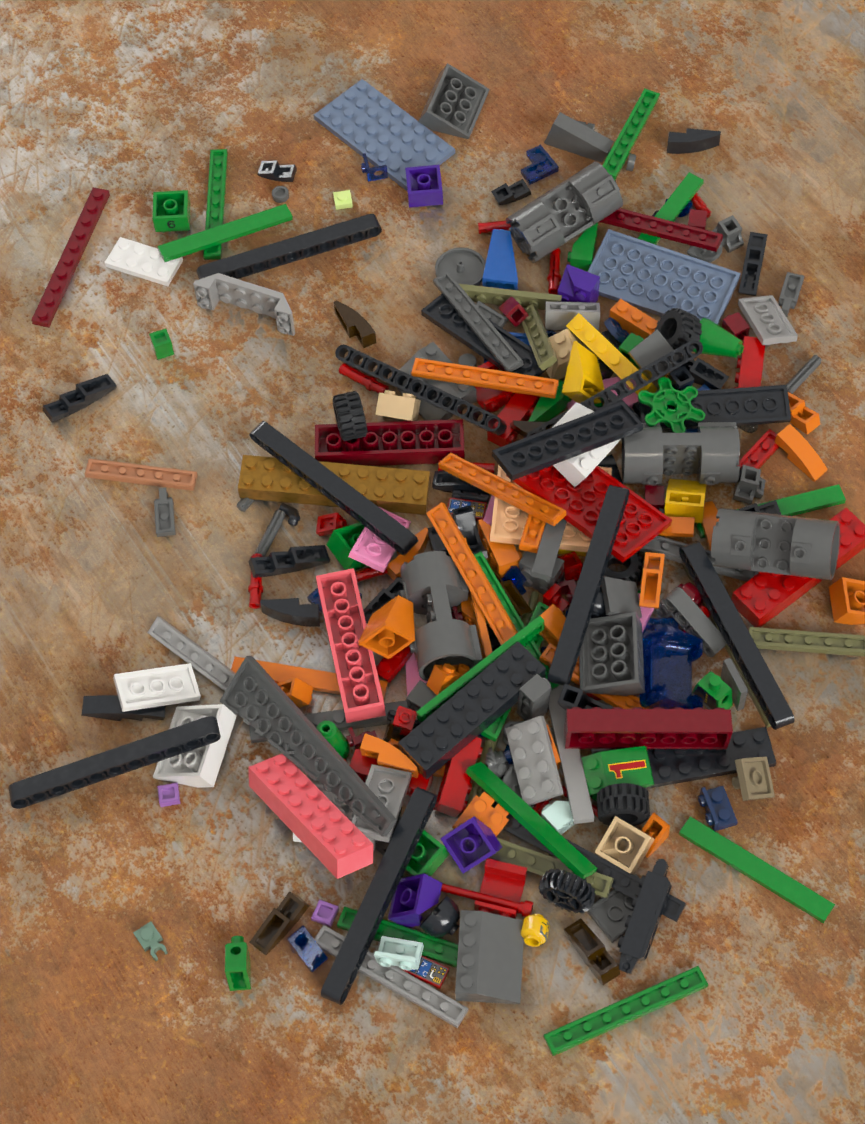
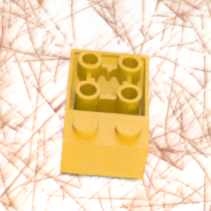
(582, 375)
(685, 499)

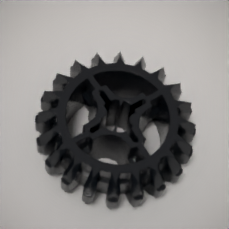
(567, 891)

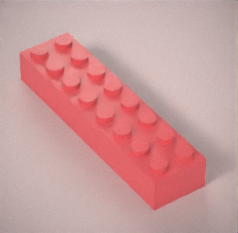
(352, 662)
(311, 815)

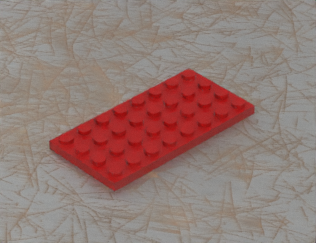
(584, 502)

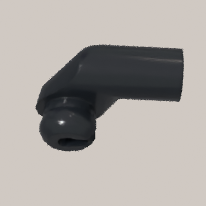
(292, 513)

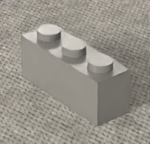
(561, 313)

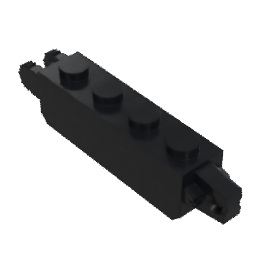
(645, 917)

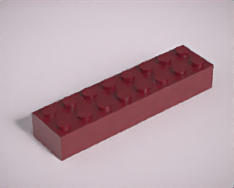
(392, 443)
(647, 727)

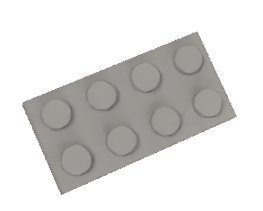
(767, 320)
(534, 761)
(390, 788)

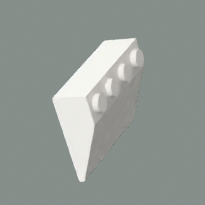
(580, 466)
(201, 765)

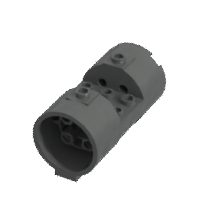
(565, 211)
(708, 453)
(776, 543)
(435, 588)

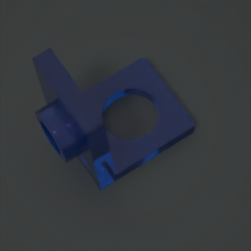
(370, 171)

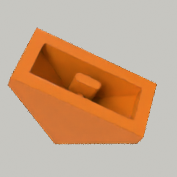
(657, 829)

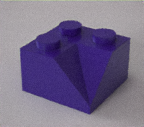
(424, 186)
(579, 286)
(471, 843)
(412, 898)

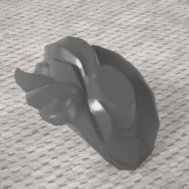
(704, 254)
(497, 762)

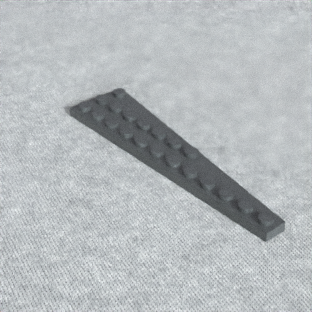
(275, 716)

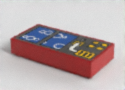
(478, 507)
(430, 972)

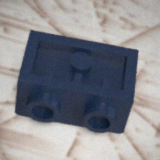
(717, 807)

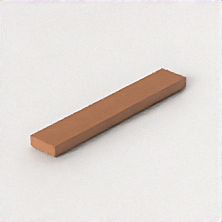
(141, 474)

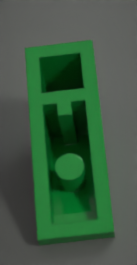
(583, 249)
(549, 407)

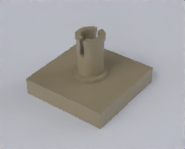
(753, 778)

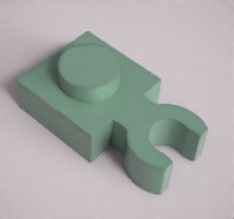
(150, 938)

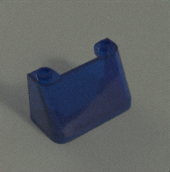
(668, 669)

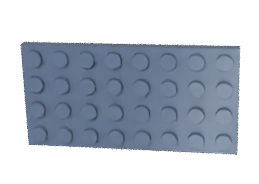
(383, 131)
(661, 278)

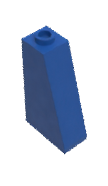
(500, 262)

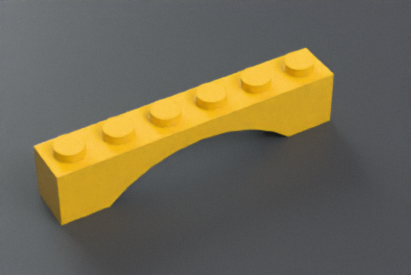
(605, 351)

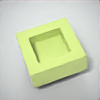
(342, 199)

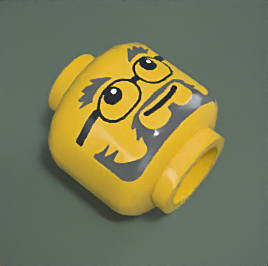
(535, 930)

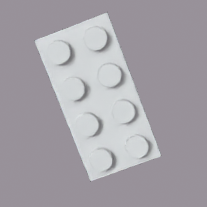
(142, 262)
(156, 687)

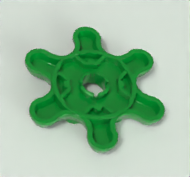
(669, 396)

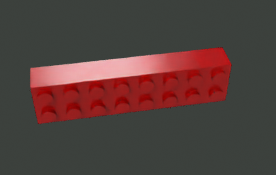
(771, 593)

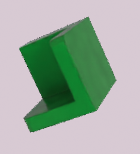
(161, 344)

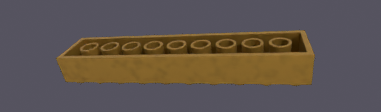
(386, 487)

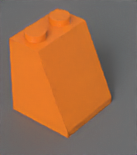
(390, 628)

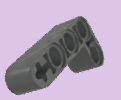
(692, 620)

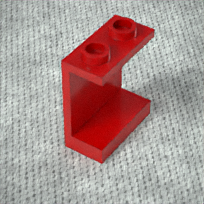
(492, 399)
(502, 881)

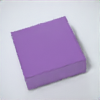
(168, 794)
(325, 913)

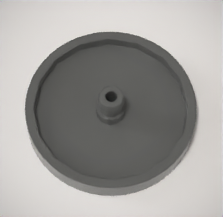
(463, 264)

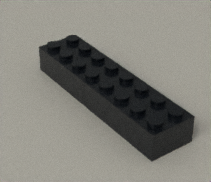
(470, 710)

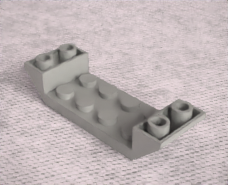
(245, 295)

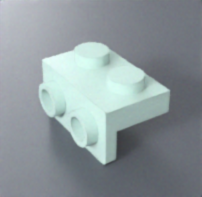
(399, 953)

